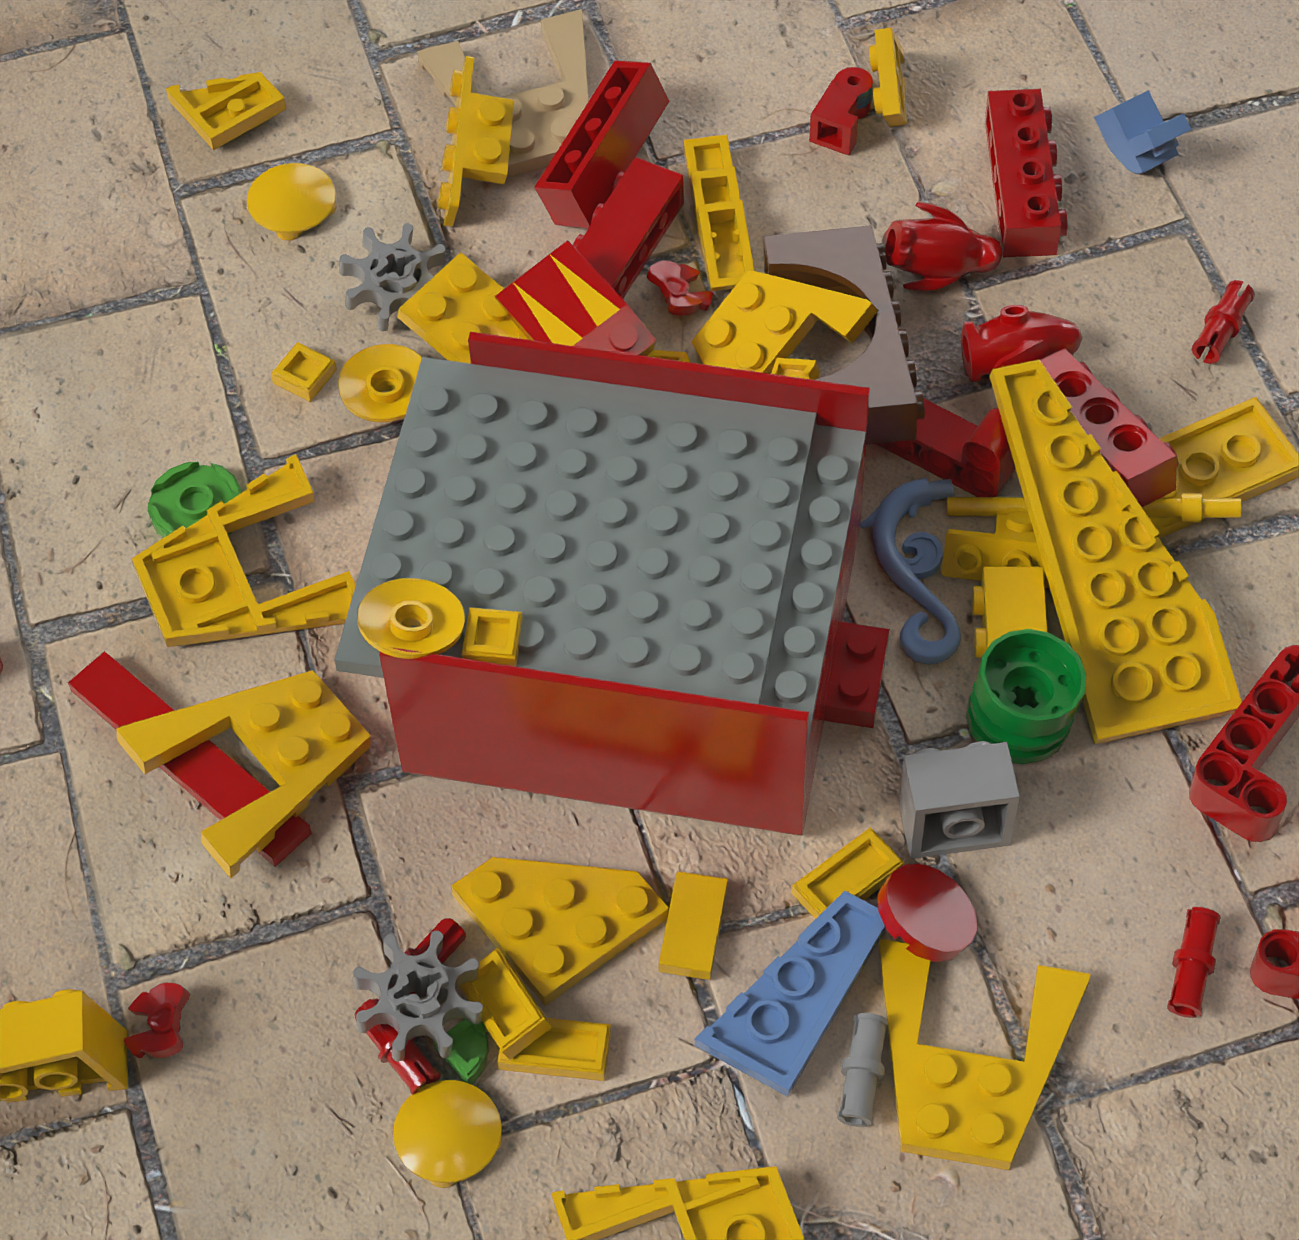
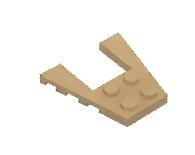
(539, 114)

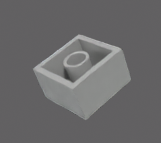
(958, 799)

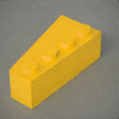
(60, 1046)

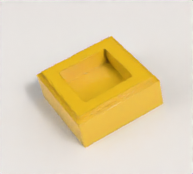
(303, 371)
(492, 636)

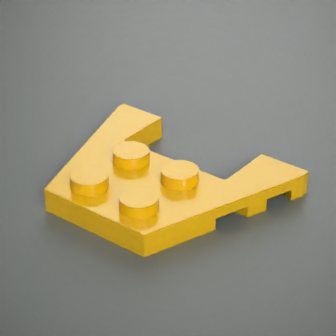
(770, 317)

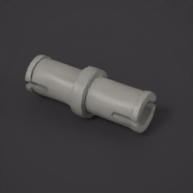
(862, 1070)

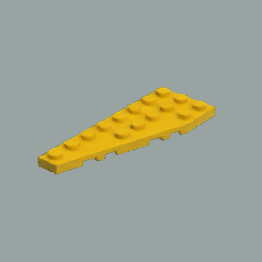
(1117, 591)

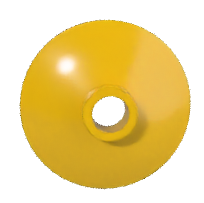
(374, 371)
(397, 604)

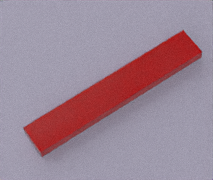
(201, 771)

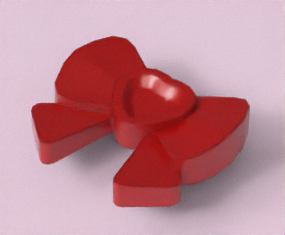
(674, 284)
(163, 1009)

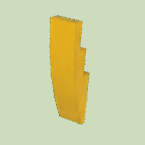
(718, 210)

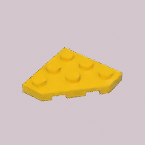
(558, 917)

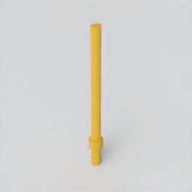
(1189, 507)

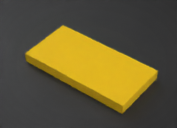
(1229, 457)

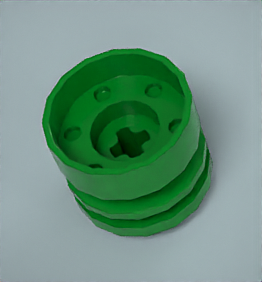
(1026, 694)

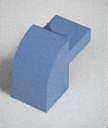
(1139, 134)

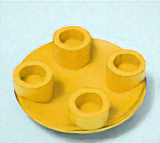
(291, 199)
(447, 1132)

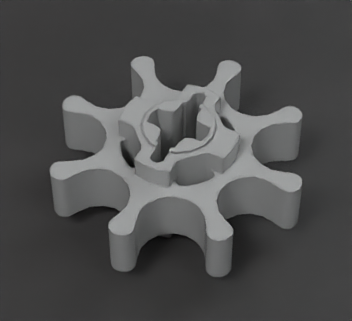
(389, 273)
(407, 1012)

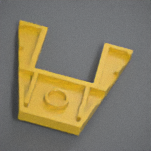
(200, 584)
(291, 729)
(962, 1101)
(718, 1207)

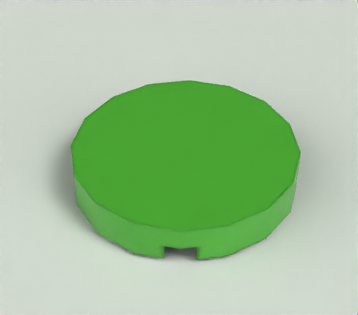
(186, 493)

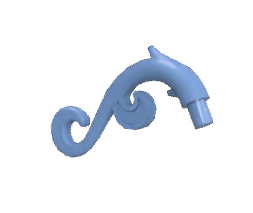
(908, 572)

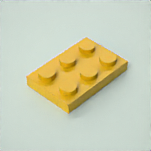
(453, 305)

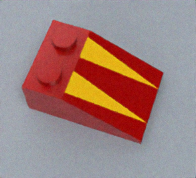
(573, 306)

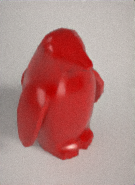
(938, 248)
(1015, 339)

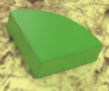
(468, 1050)

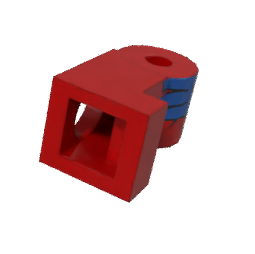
(837, 112)

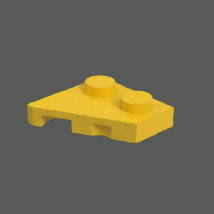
(887, 59)
(228, 106)

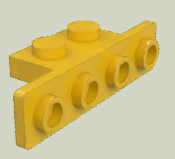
(479, 142)
(1010, 546)

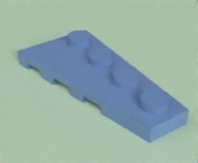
(790, 1007)

